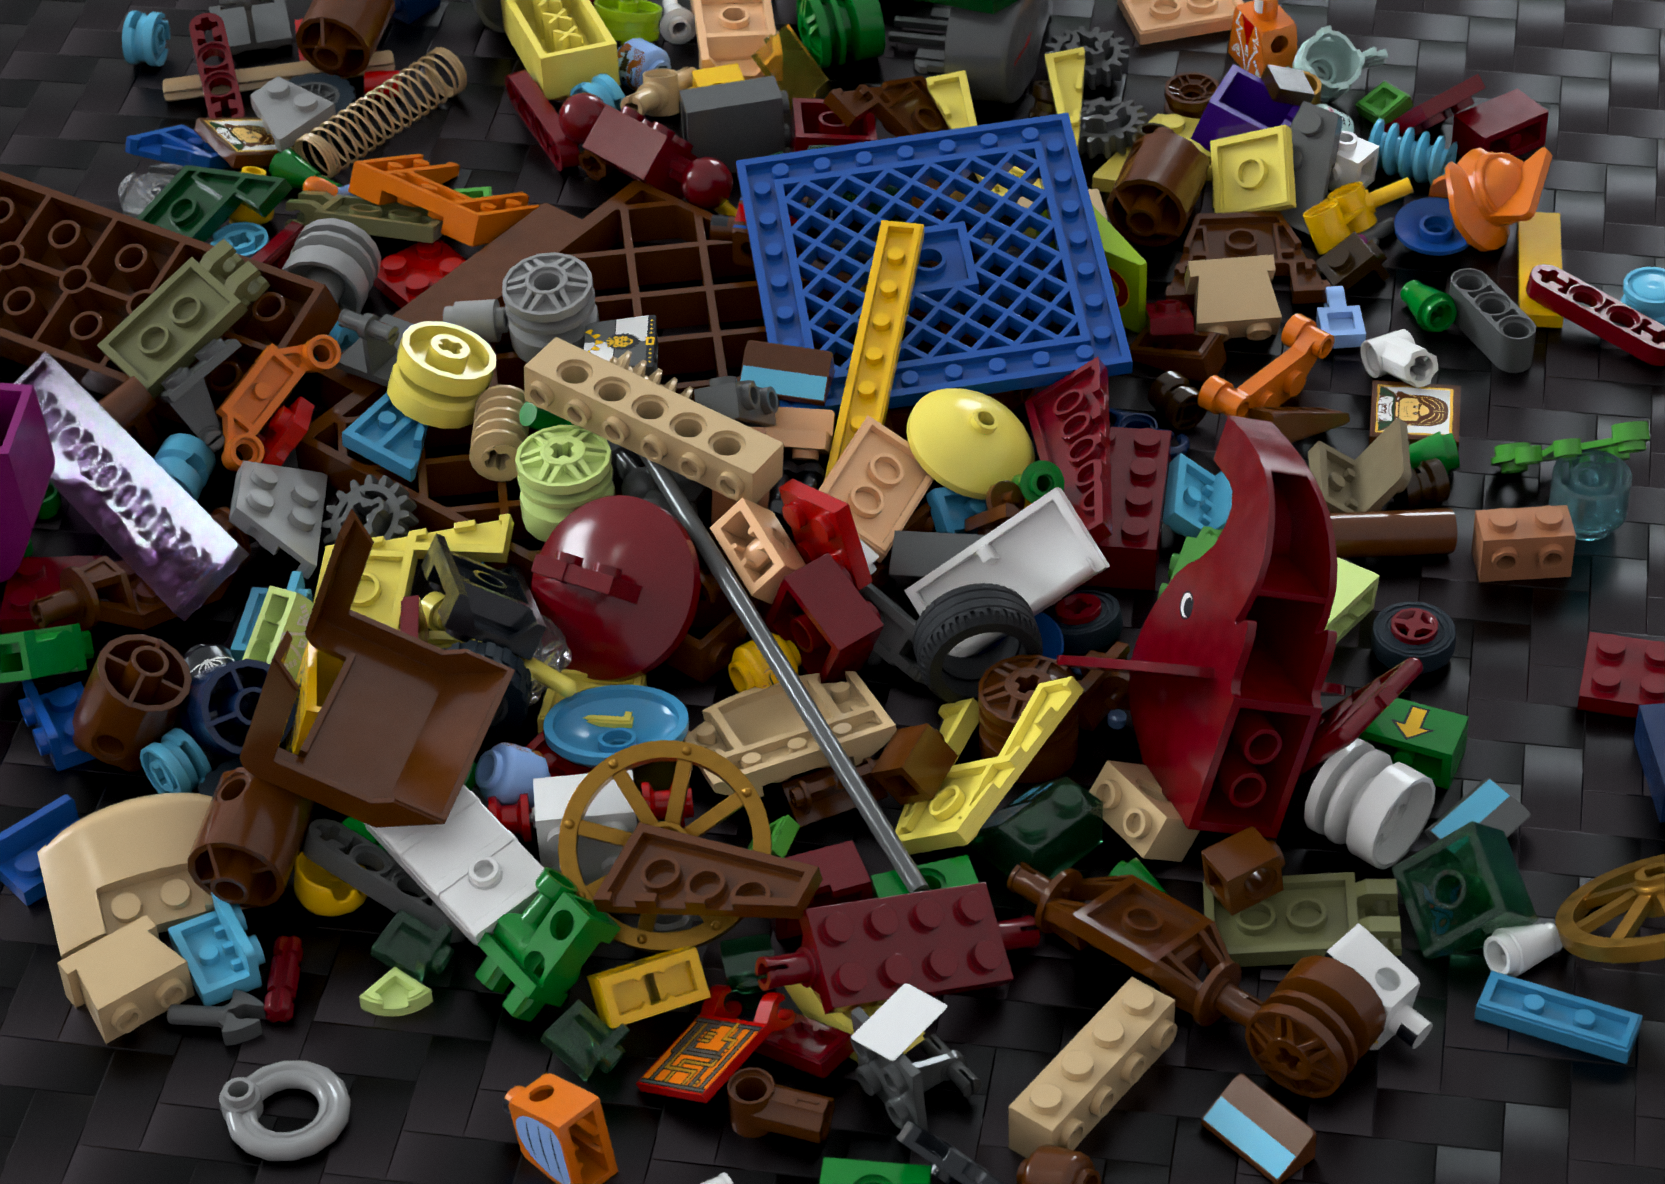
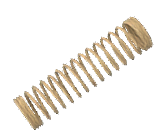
(328, 149)

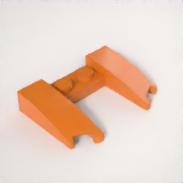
(416, 184)

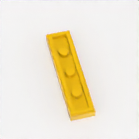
(1536, 245)

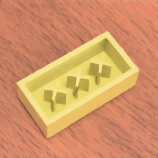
(560, 43)

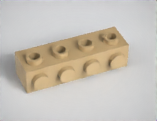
(1093, 1070)

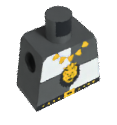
(620, 335)

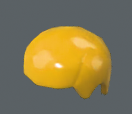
(322, 891)

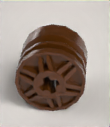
(1001, 701)
(1315, 1026)

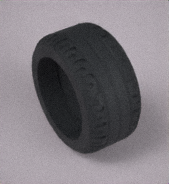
(964, 614)

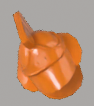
(1491, 193)

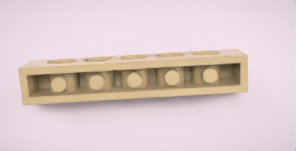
(653, 421)

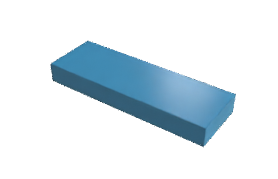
(1558, 1017)

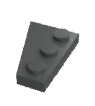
(1315, 150)

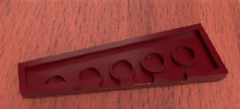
(1074, 434)

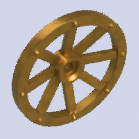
(616, 768)
(1632, 887)

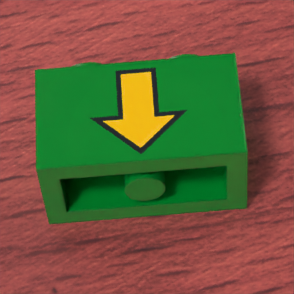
(1421, 738)

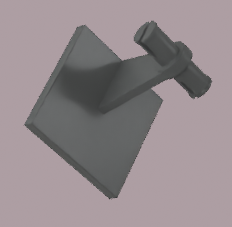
(254, 24)
(377, 347)
(189, 395)
(903, 1083)

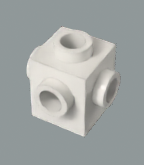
(1354, 161)

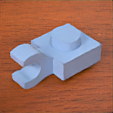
(1341, 320)

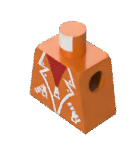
(1262, 36)

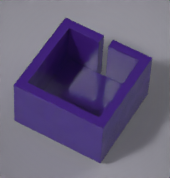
(1240, 107)

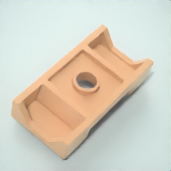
(732, 32)

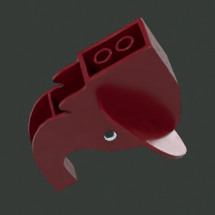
(1239, 645)

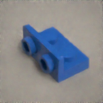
(53, 718)
(21, 842)

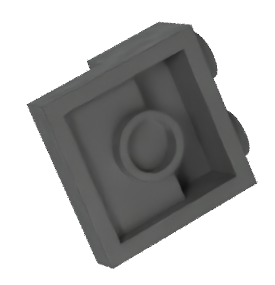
(740, 401)

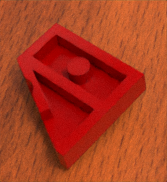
(286, 431)

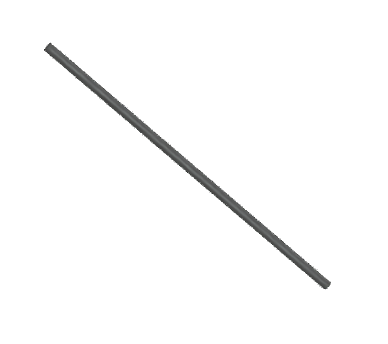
(789, 680)

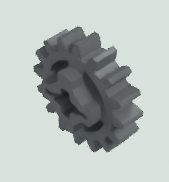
(1104, 55)
(1109, 126)
(379, 517)

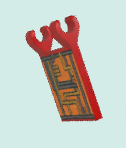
(713, 1047)

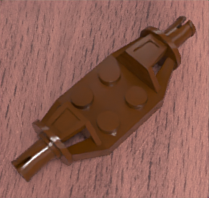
(130, 598)
(1143, 931)

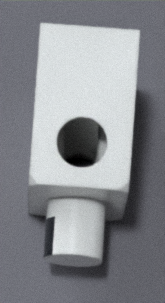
(1390, 980)

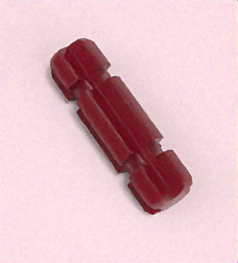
(283, 979)

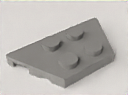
(281, 509)

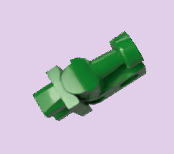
(44, 652)
(543, 946)

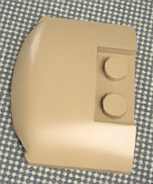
(772, 743)
(123, 867)

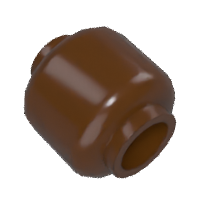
(1057, 1166)

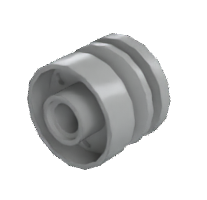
(339, 257)
(546, 300)

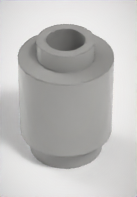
(479, 316)

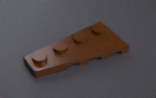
(703, 877)

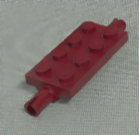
(927, 939)

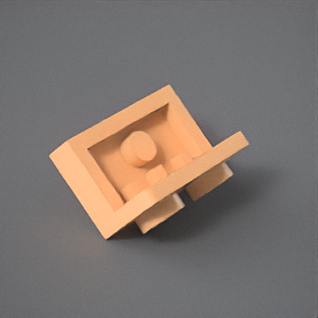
(803, 431)

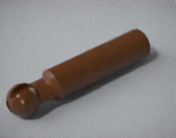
(1394, 533)

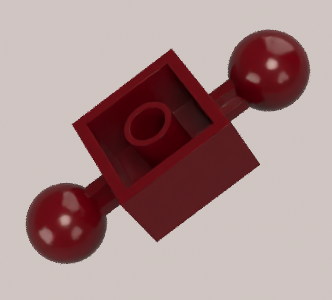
(645, 151)

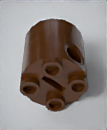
(343, 34)
(1157, 188)
(130, 699)
(249, 840)

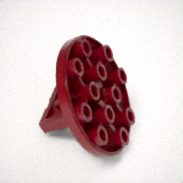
(618, 586)

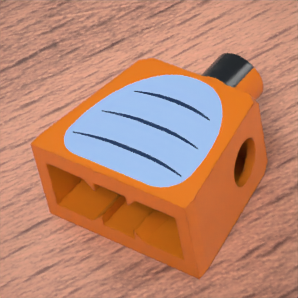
(562, 1130)

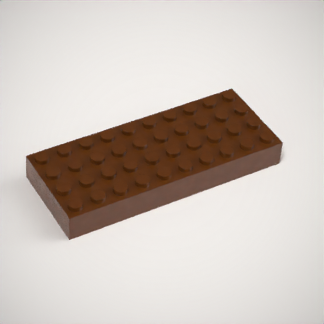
(83, 269)

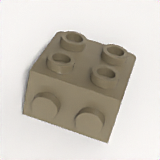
(1370, 478)

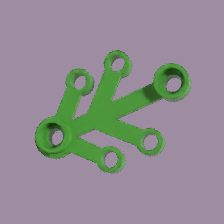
(1626, 439)

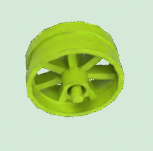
(630, 19)

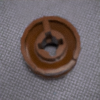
(1189, 94)

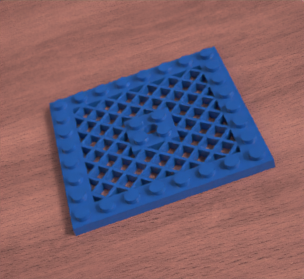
(1041, 147)

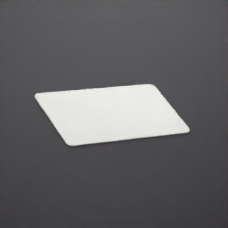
(899, 1022)

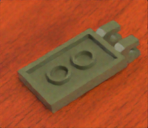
(385, 220)
(184, 316)
(1307, 918)

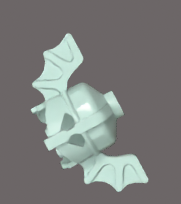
(1335, 60)

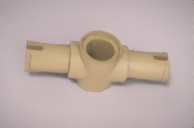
(659, 92)

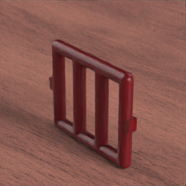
(1353, 715)

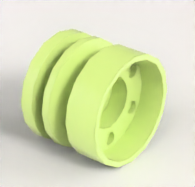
(559, 473)

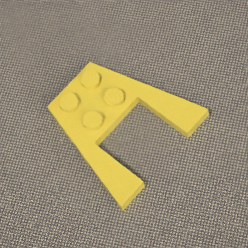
(1066, 80)
(394, 562)
(977, 787)

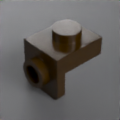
(1352, 261)

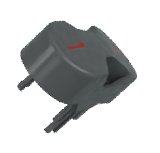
(993, 49)

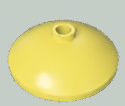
(968, 440)

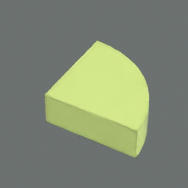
(395, 995)

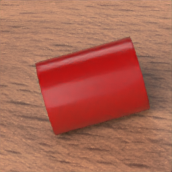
(375, 78)

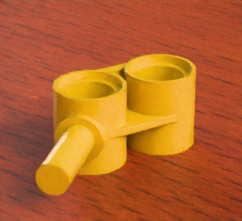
(1349, 210)

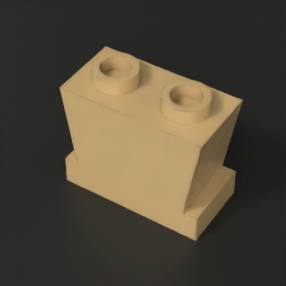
(1234, 296)
(126, 978)

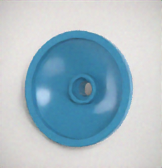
(654, 712)

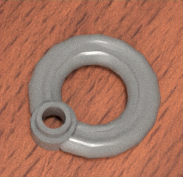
(243, 1104)

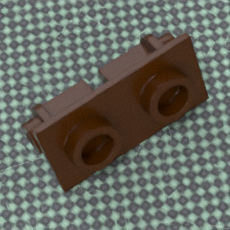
(823, 795)

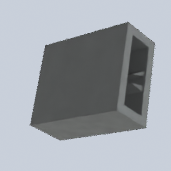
(736, 120)

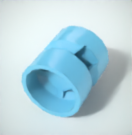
(187, 461)

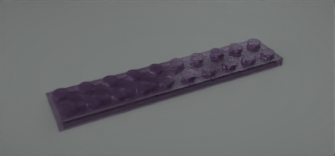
(130, 495)

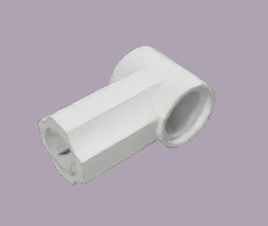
(1399, 357)

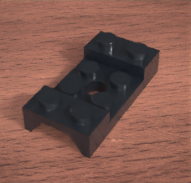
(484, 600)

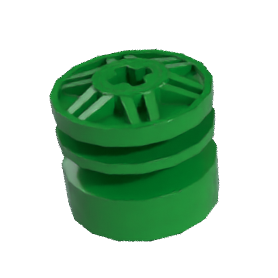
(840, 27)

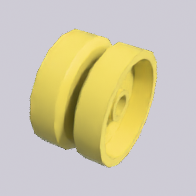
(440, 374)

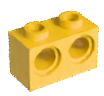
(649, 986)

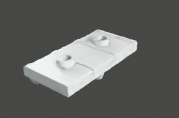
(1036, 553)
(466, 865)

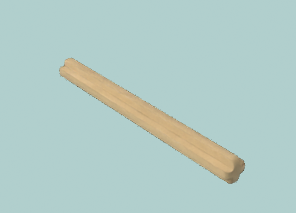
(254, 78)

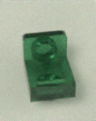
(414, 947)
(739, 961)
(585, 1041)

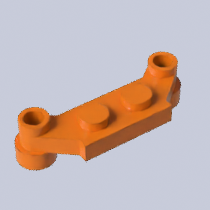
(1278, 379)
(264, 390)

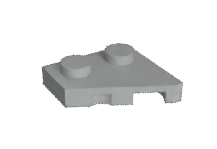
(289, 111)

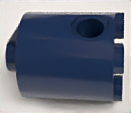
(223, 706)

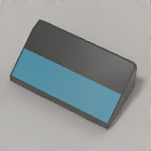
(1485, 805)

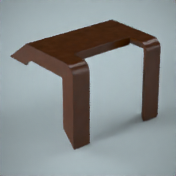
(396, 719)

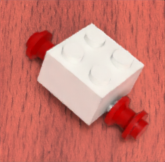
(606, 809)

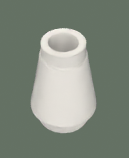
(1520, 947)

